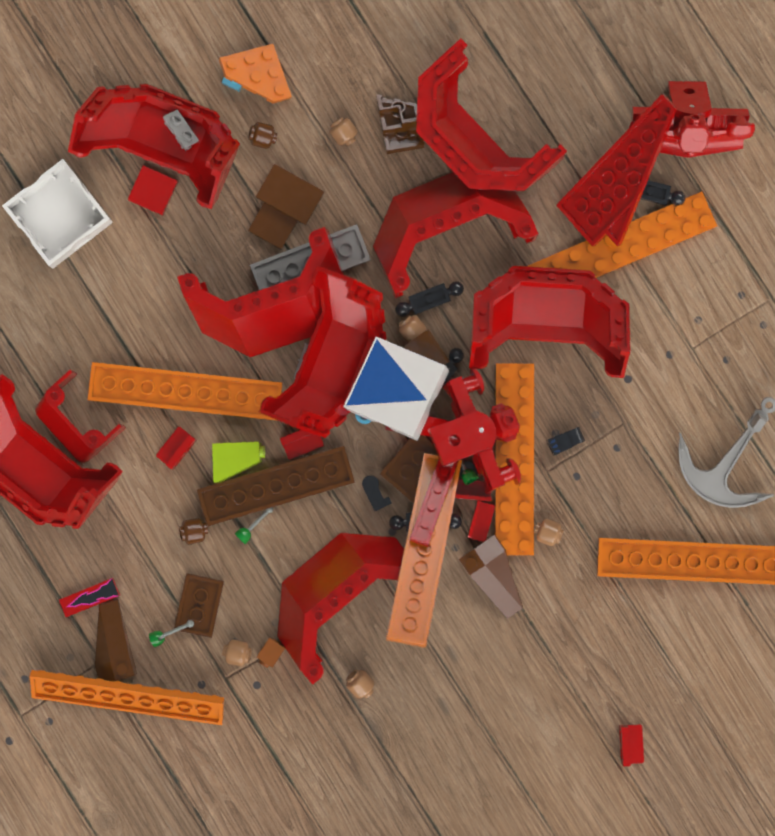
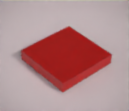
(152, 190)

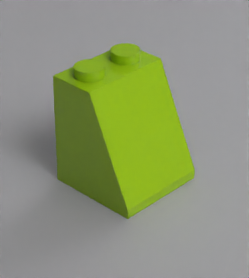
(235, 458)

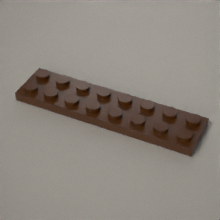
(275, 486)

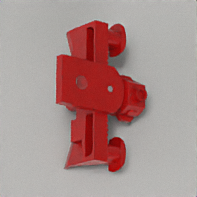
(699, 127)
(477, 432)

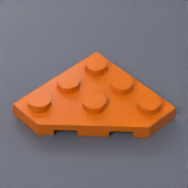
(257, 72)

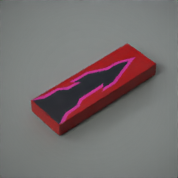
(89, 597)

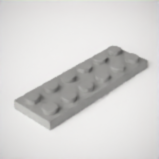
(290, 264)

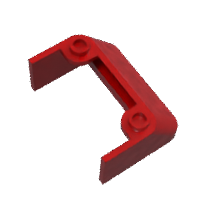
(80, 446)

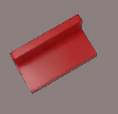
(300, 443)
(176, 448)
(473, 491)
(481, 521)
(631, 744)

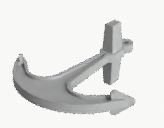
(712, 483)

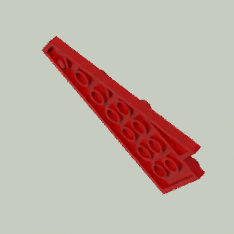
(611, 190)

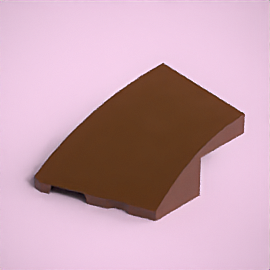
(398, 125)

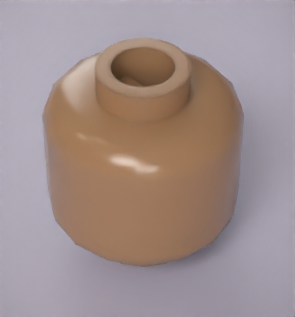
(343, 131)
(411, 327)
(549, 532)
(237, 653)
(360, 684)

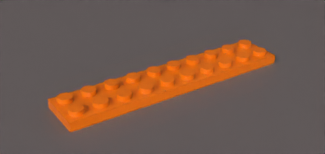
(643, 238)
(180, 390)
(516, 502)
(686, 561)
(421, 566)
(127, 697)

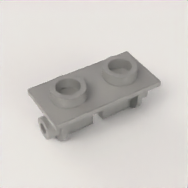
(181, 129)

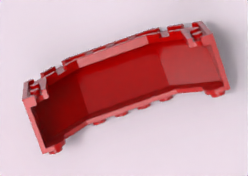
(135, 123)
(462, 141)
(436, 209)
(551, 308)
(270, 315)
(334, 356)
(41, 477)
(328, 585)

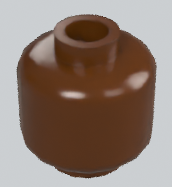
(262, 135)
(193, 531)

